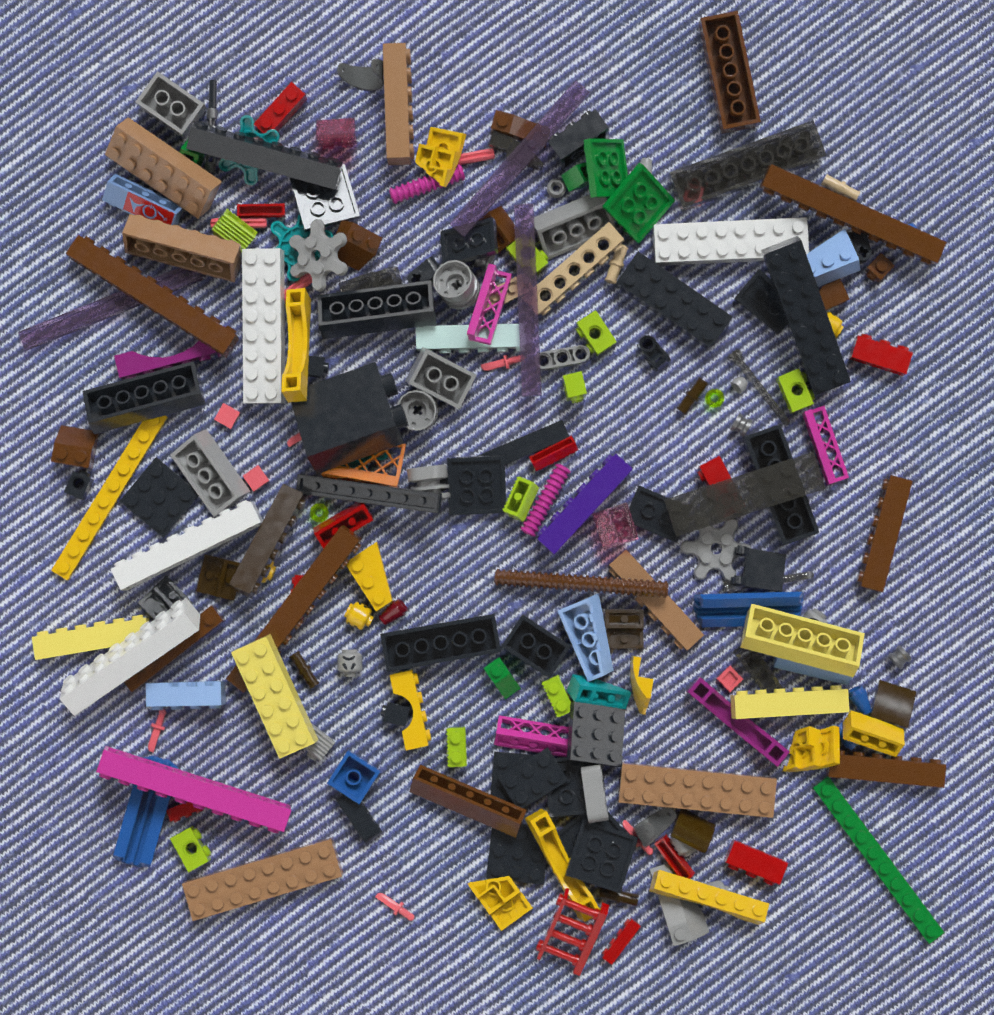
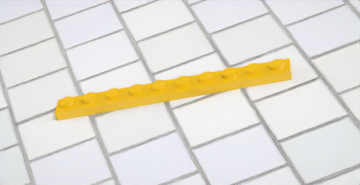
(107, 496)

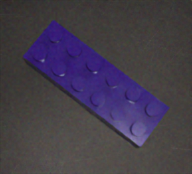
(584, 504)

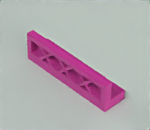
(482, 303)
(819, 447)
(532, 740)

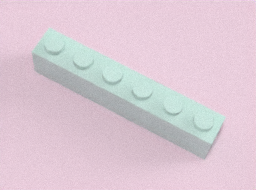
(454, 337)

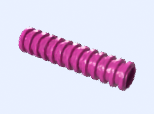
(422, 185)
(545, 500)

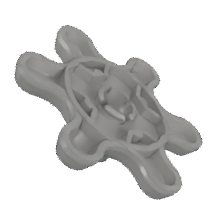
(329, 258)
(702, 550)

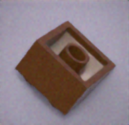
(360, 245)
(75, 447)

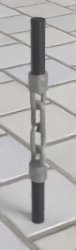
(211, 115)

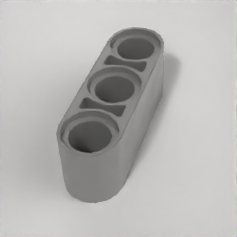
(570, 352)
(594, 793)

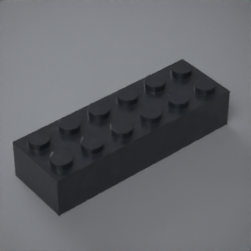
(673, 300)
(376, 309)
(143, 397)
(790, 519)
(440, 642)

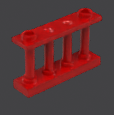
(591, 930)

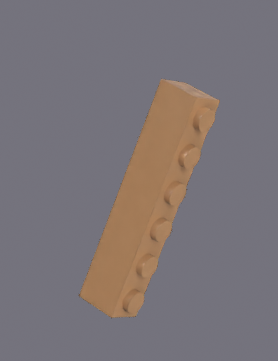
(665, 610)

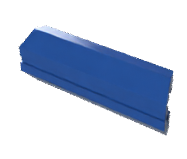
(732, 608)
(142, 824)

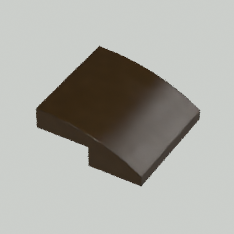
(215, 577)
(624, 628)
(893, 703)
(693, 830)

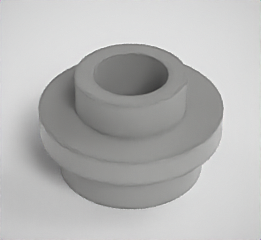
(556, 182)

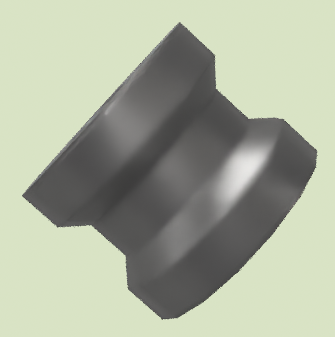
(483, 262)
(741, 425)
(899, 657)

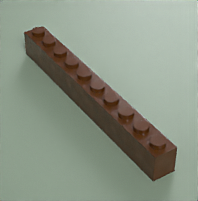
(852, 214)
(152, 296)
(306, 592)

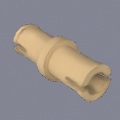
(840, 187)
(616, 265)

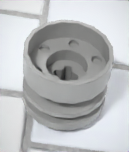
(456, 284)
(429, 409)
(429, 479)

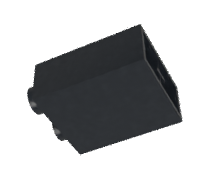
(349, 417)

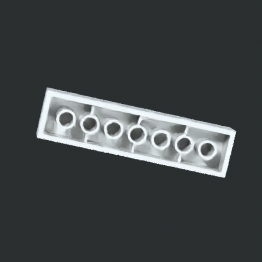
(723, 240)
(263, 325)
(186, 546)
(130, 656)

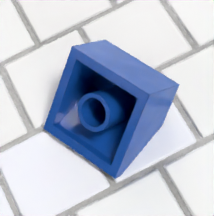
(354, 776)

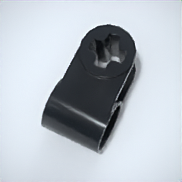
(860, 243)
(424, 271)
(654, 353)

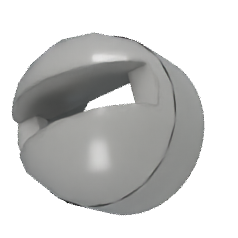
(739, 384)

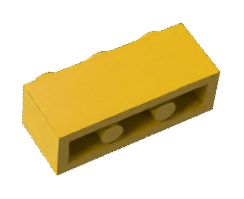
(873, 733)

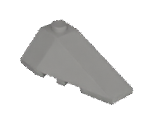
(682, 917)

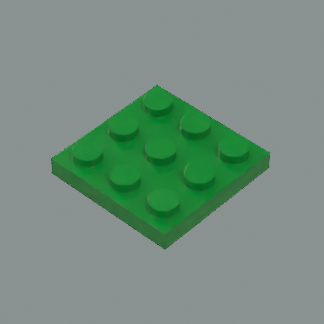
(605, 165)
(638, 203)

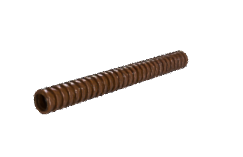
(581, 583)

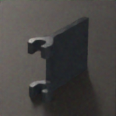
(761, 569)

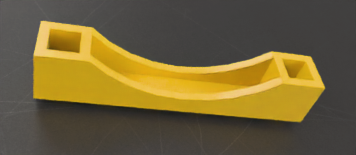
(296, 370)
(553, 850)
(720, 899)

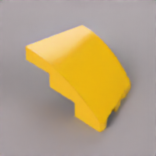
(440, 154)
(640, 686)
(814, 749)
(501, 900)

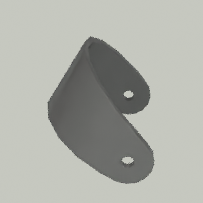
(363, 77)
(654, 825)

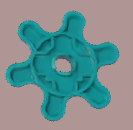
(247, 127)
(284, 234)

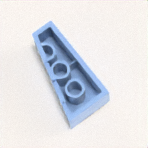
(833, 259)
(588, 636)
(185, 694)

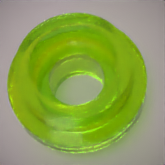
(718, 393)
(314, 508)

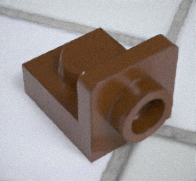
(879, 268)

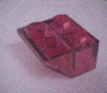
(336, 133)
(615, 526)

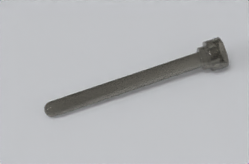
(737, 358)
(727, 588)

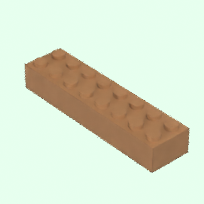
(697, 790)
(262, 879)

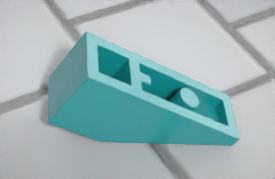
(597, 692)

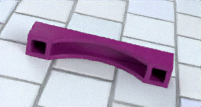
(134, 364)
(744, 728)

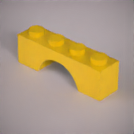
(415, 734)

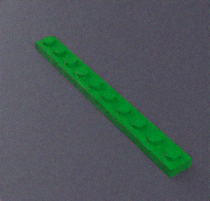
(878, 860)

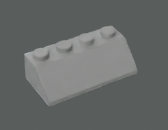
(571, 225)
(210, 472)

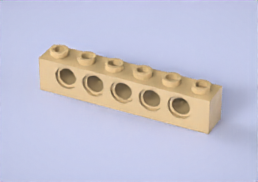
(606, 233)

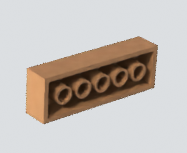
(397, 99)
(163, 168)
(182, 247)

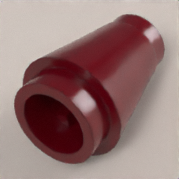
(393, 612)

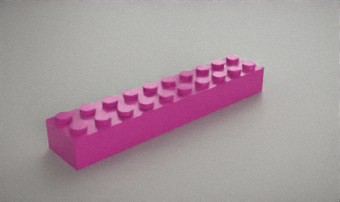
(194, 789)

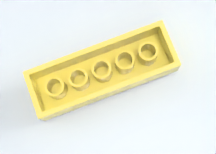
(802, 640)
(274, 696)

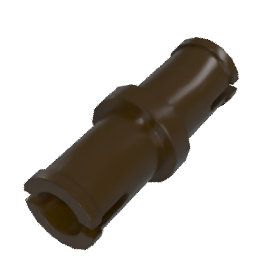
(692, 396)
(304, 670)
(624, 897)

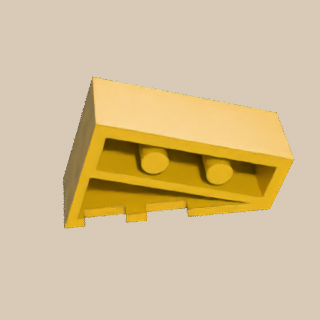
(371, 576)

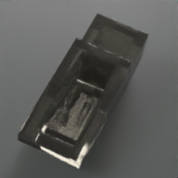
(507, 144)
(381, 278)
(757, 669)

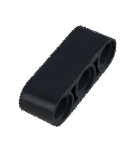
(360, 818)

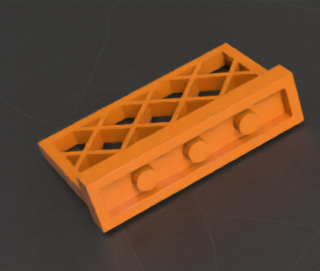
(366, 476)

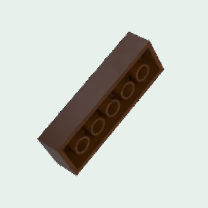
(729, 72)

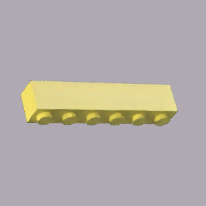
(84, 638)
(789, 703)

